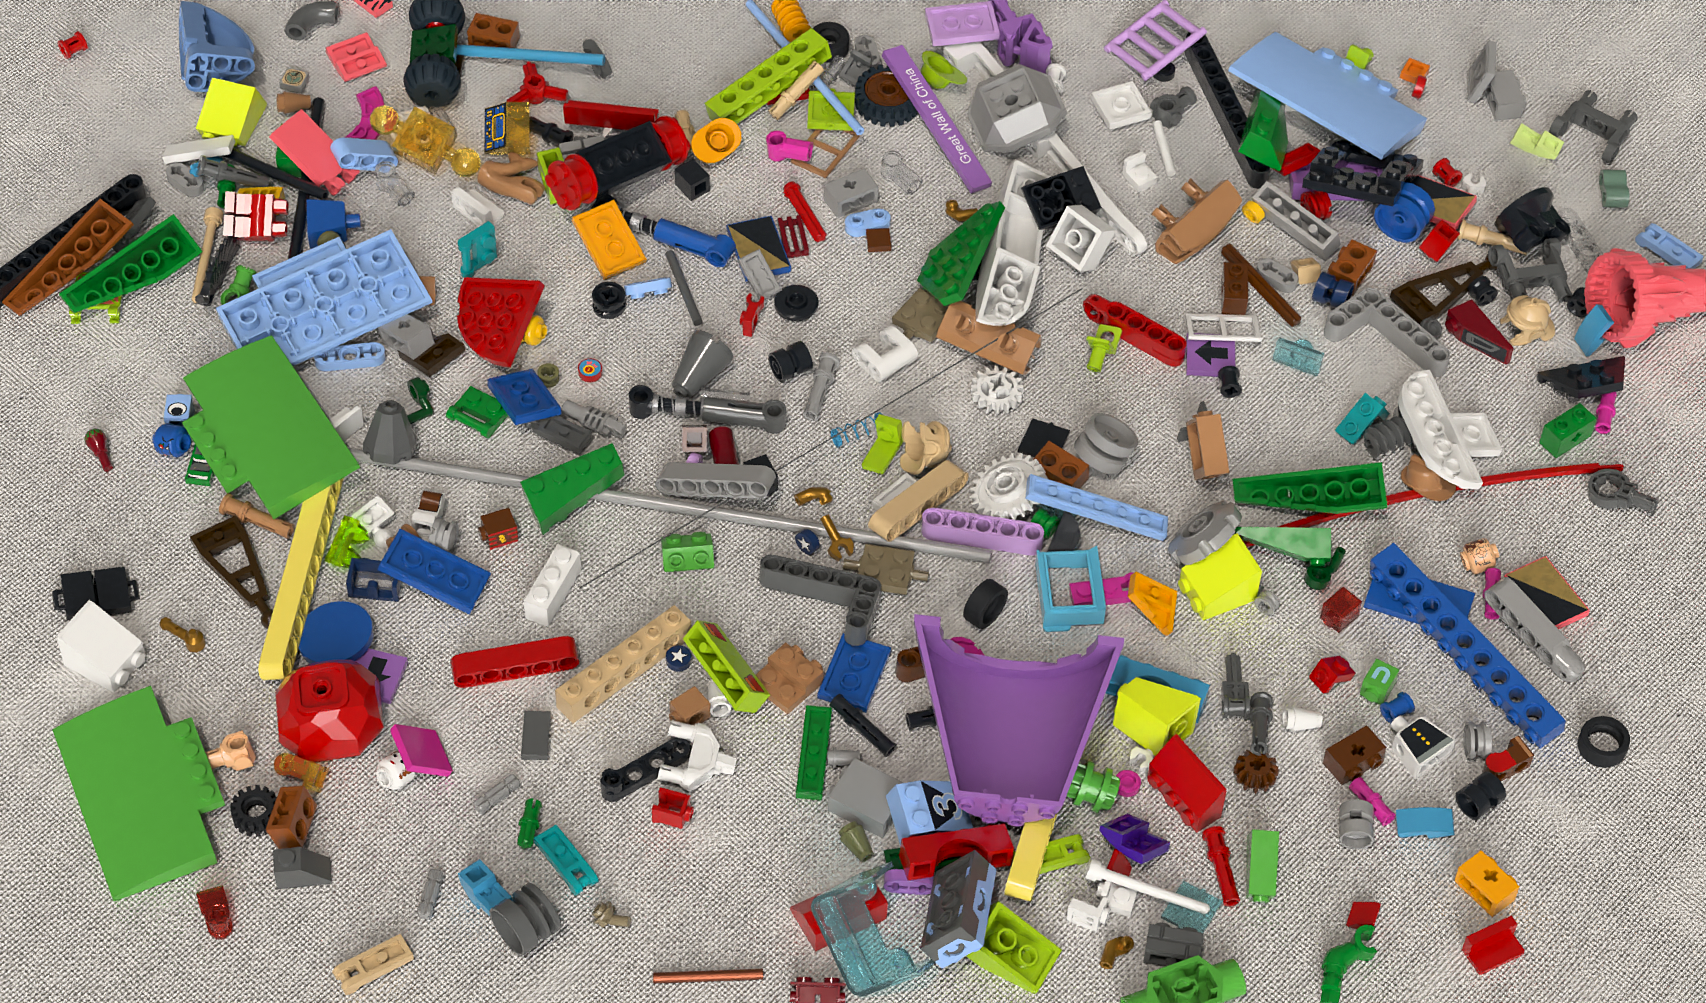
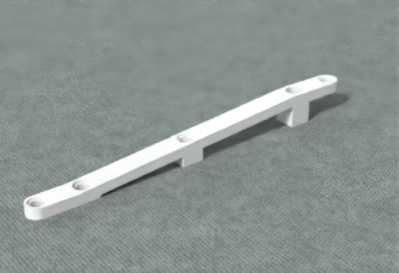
(974, 54)

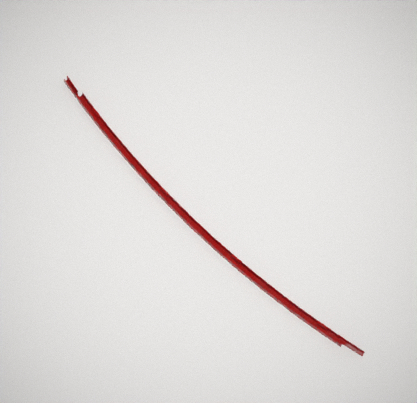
(1487, 480)

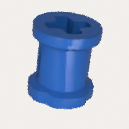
(1398, 706)

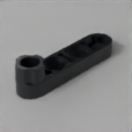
(613, 780)

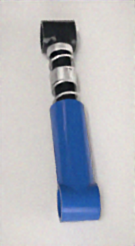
(714, 248)

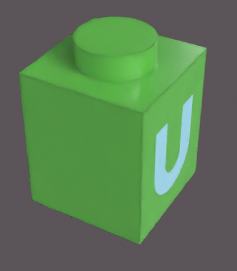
(1379, 682)

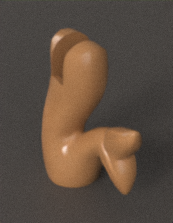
(497, 178)

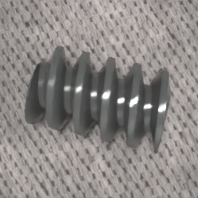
(1387, 436)

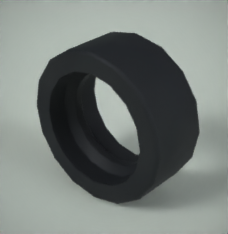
(985, 603)
(1599, 757)

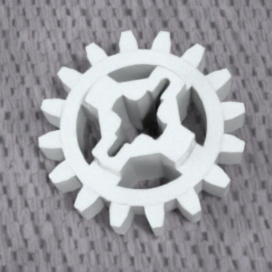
(996, 390)

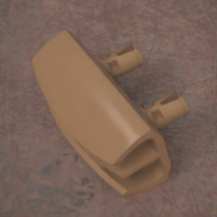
(1198, 224)
(1010, 350)

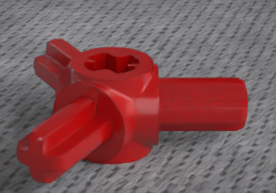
(536, 89)

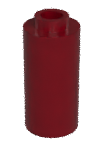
(723, 446)

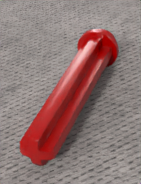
(793, 192)

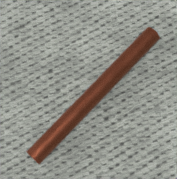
(707, 976)

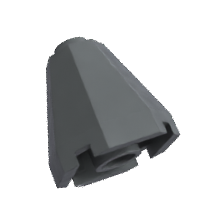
(390, 435)

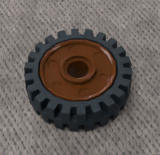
(882, 98)

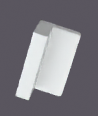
(476, 206)
(347, 422)

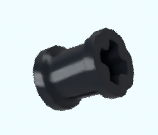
(1229, 379)

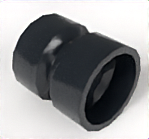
(787, 362)
(1480, 796)

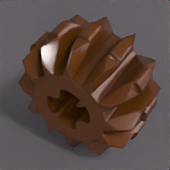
(1256, 771)

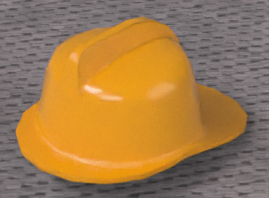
(716, 140)

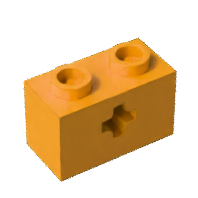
(1487, 883)

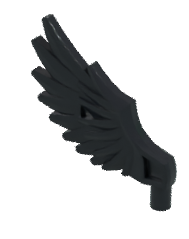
(218, 270)

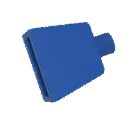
(329, 216)

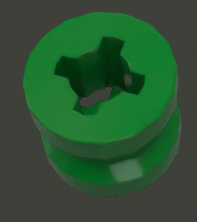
(1048, 522)

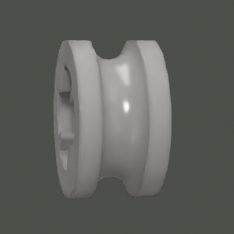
(1267, 602)

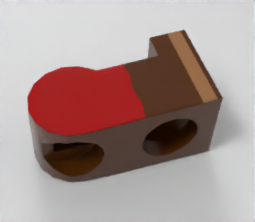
(1511, 761)

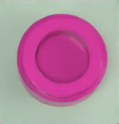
(1129, 783)

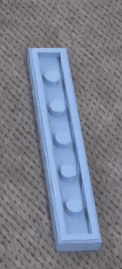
(1096, 507)

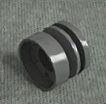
(525, 919)

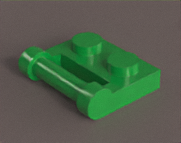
(480, 406)

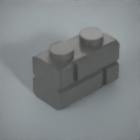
(1171, 945)

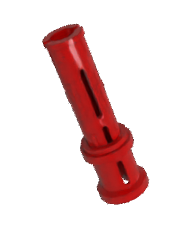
(1219, 855)

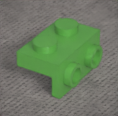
(687, 552)

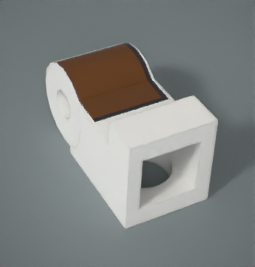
(428, 510)

